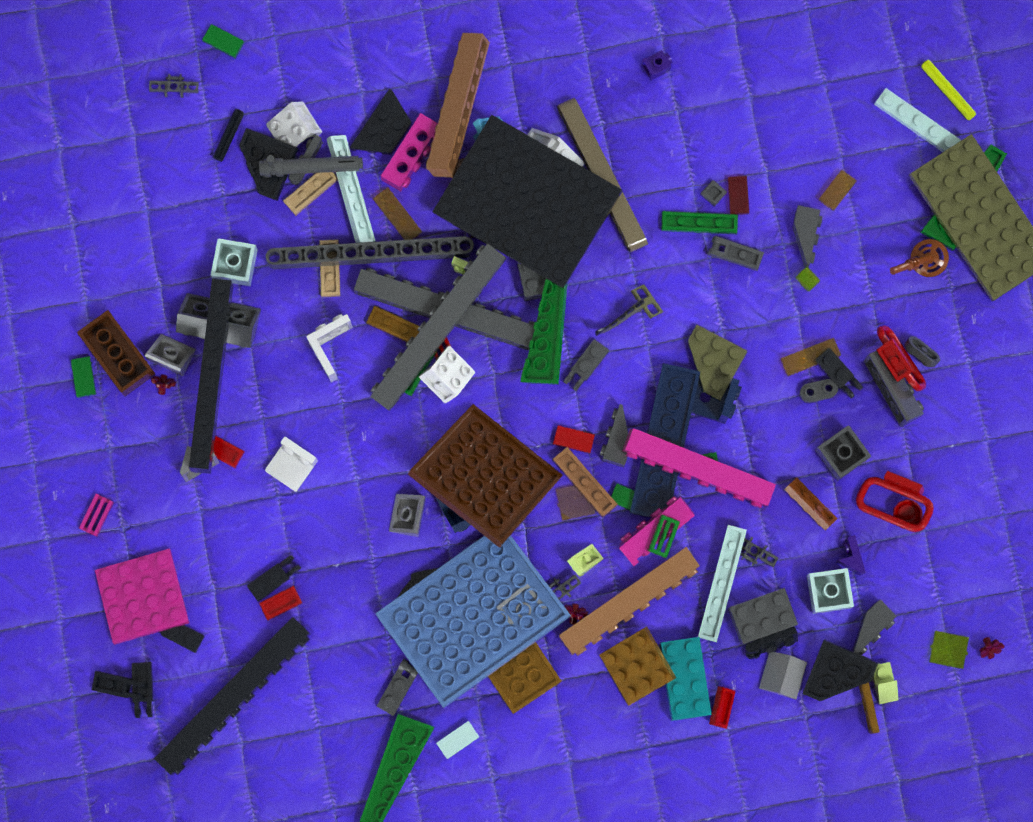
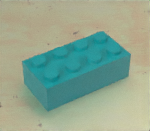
(689, 691)

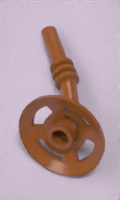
(924, 259)

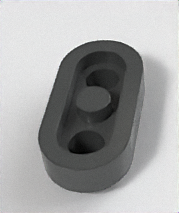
(922, 351)
(819, 391)

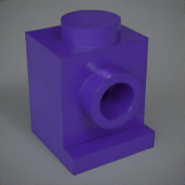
(654, 70)

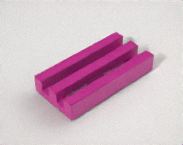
(88, 514)

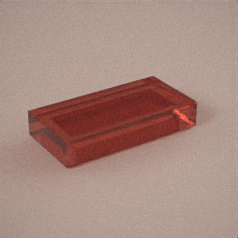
(738, 195)

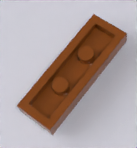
(810, 504)

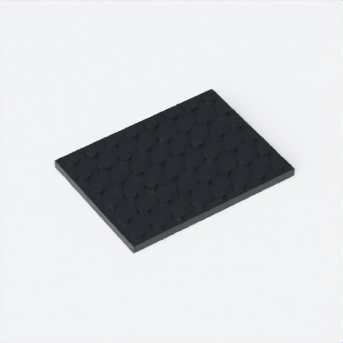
(527, 201)

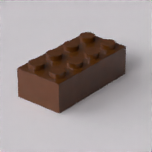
(116, 353)

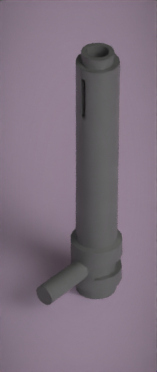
(308, 165)

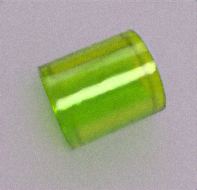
(807, 279)

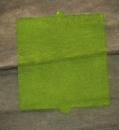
(949, 650)

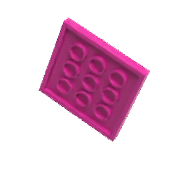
(141, 596)

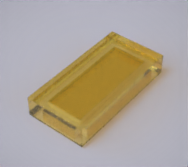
(837, 190)

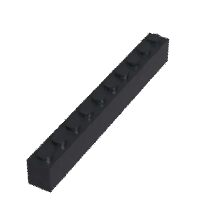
(211, 376)
(232, 696)

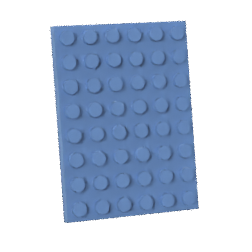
(452, 621)

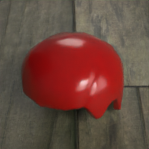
(908, 511)

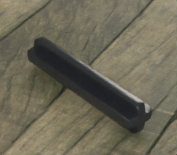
(228, 135)

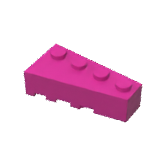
(638, 542)

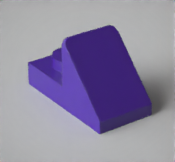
(854, 562)

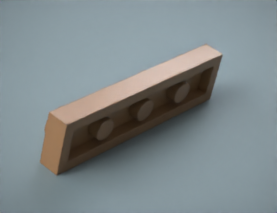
(585, 482)

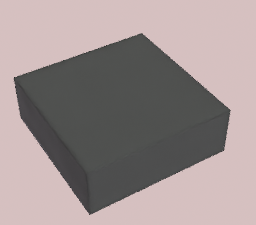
(713, 193)

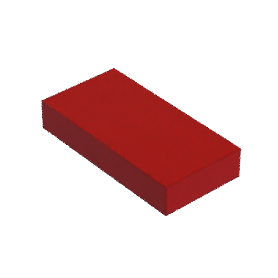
(574, 439)
(227, 452)
(280, 603)
(722, 707)

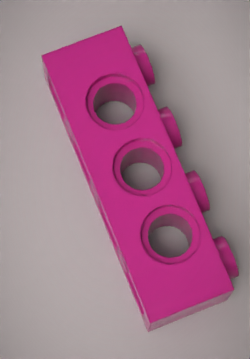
(400, 180)

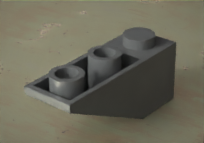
(804, 229)
(617, 435)
(872, 623)

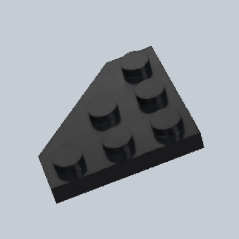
(257, 148)
(838, 671)

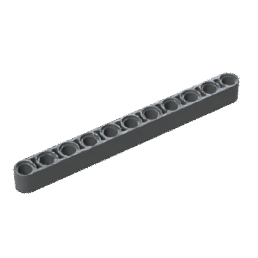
(361, 258)

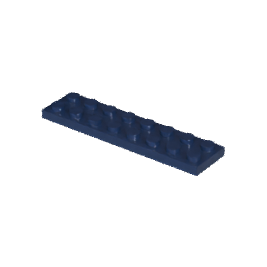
(670, 423)

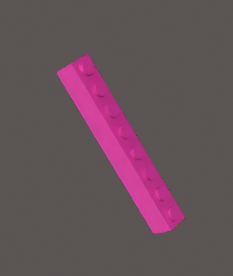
(698, 467)

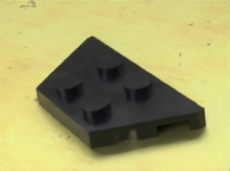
(384, 127)

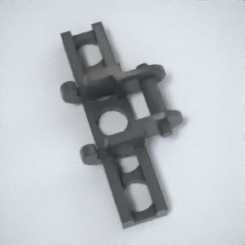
(180, 83)
(747, 550)
(562, 586)

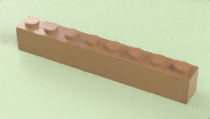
(457, 105)
(628, 601)

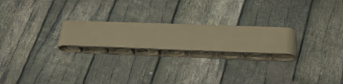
(597, 163)

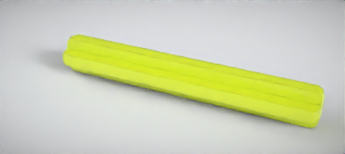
(948, 90)

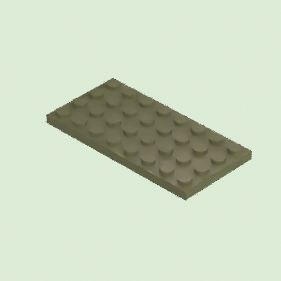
(978, 215)

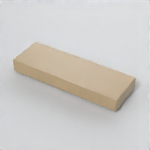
(309, 191)
(330, 274)

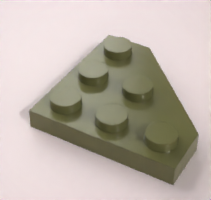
(715, 359)

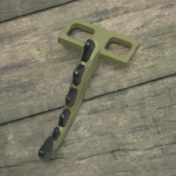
(641, 304)

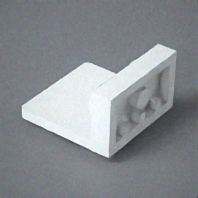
(293, 124)
(447, 375)
(291, 464)

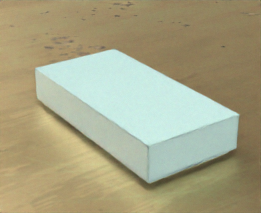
(457, 740)

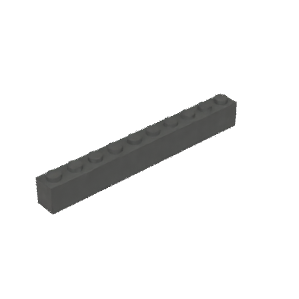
(422, 301)
(438, 327)

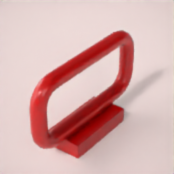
(898, 359)
(903, 487)

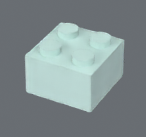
(234, 261)
(830, 591)

